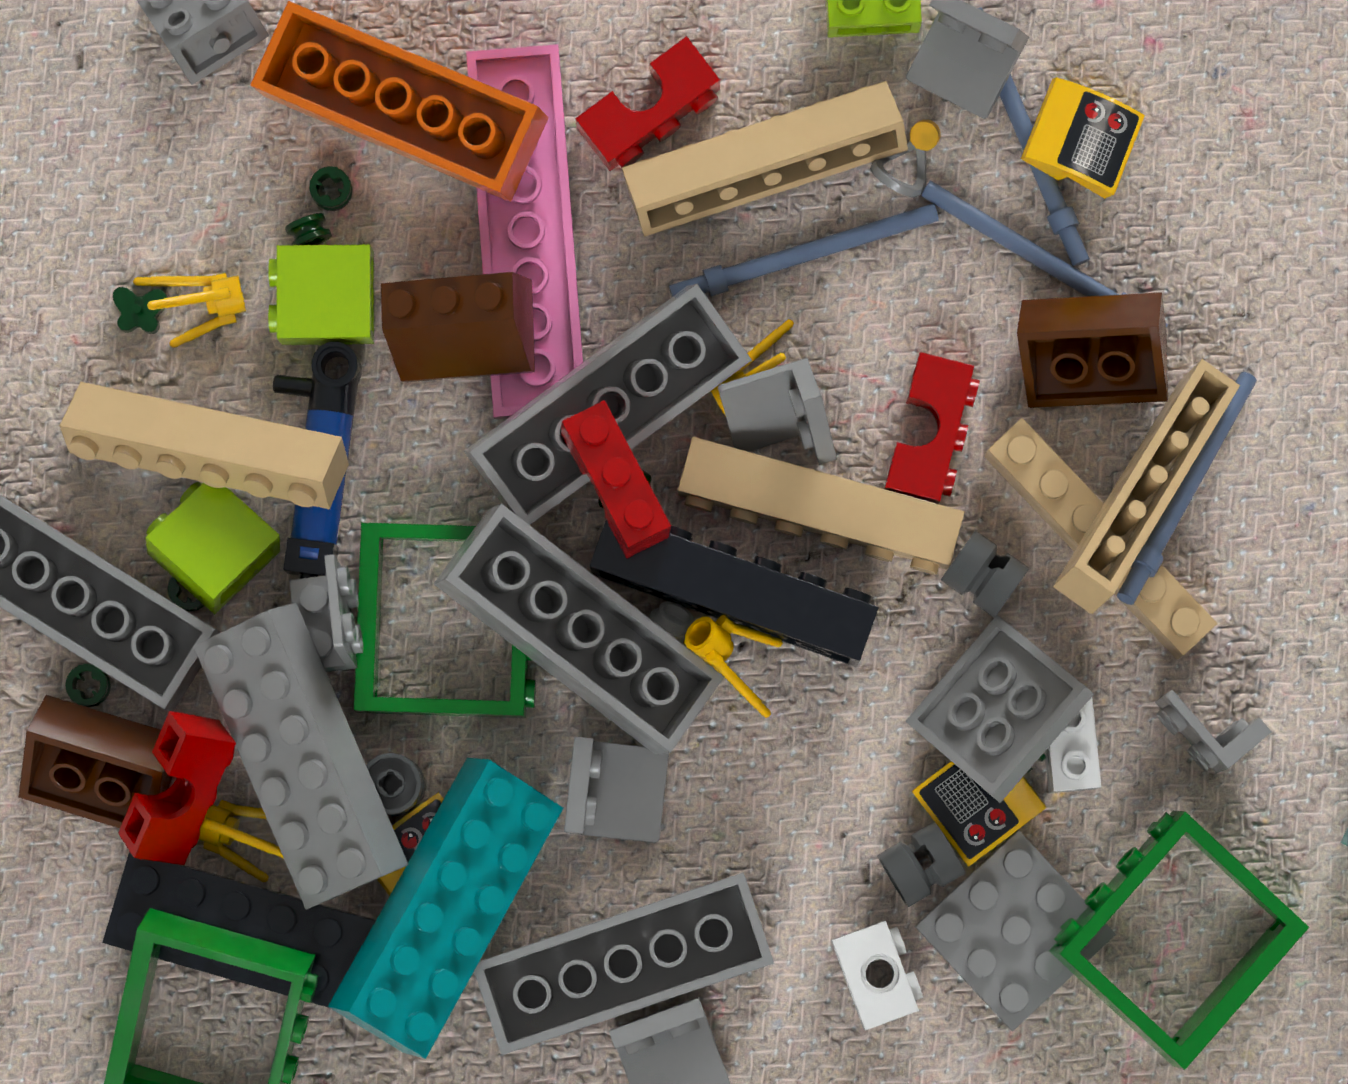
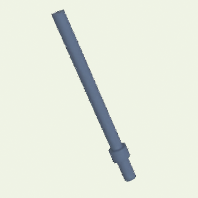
(1061, 218)
(1014, 242)
(716, 280)
(1151, 556)

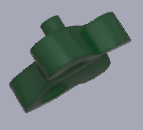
(135, 310)

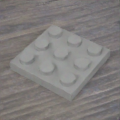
(999, 708)
(1003, 925)

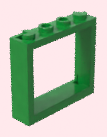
(369, 615)
(220, 945)
(1233, 989)

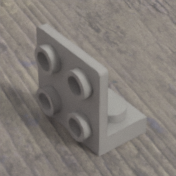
(204, 32)
(967, 56)
(778, 408)
(327, 612)
(1206, 750)
(615, 791)
(670, 1047)

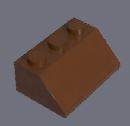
(459, 326)
(1093, 350)
(89, 761)

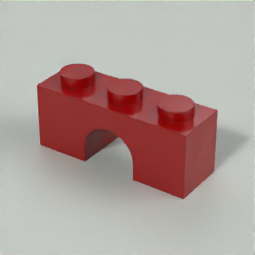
(620, 133)
(943, 390)
(617, 478)
(169, 823)

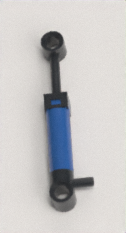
(329, 412)

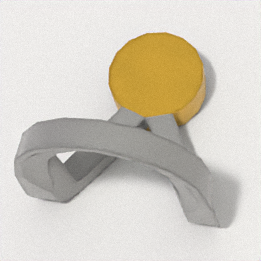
(923, 137)

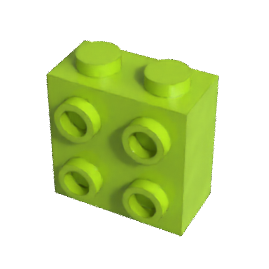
(872, 17)
(322, 294)
(212, 544)

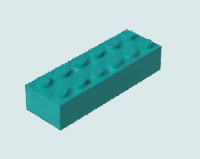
(446, 907)

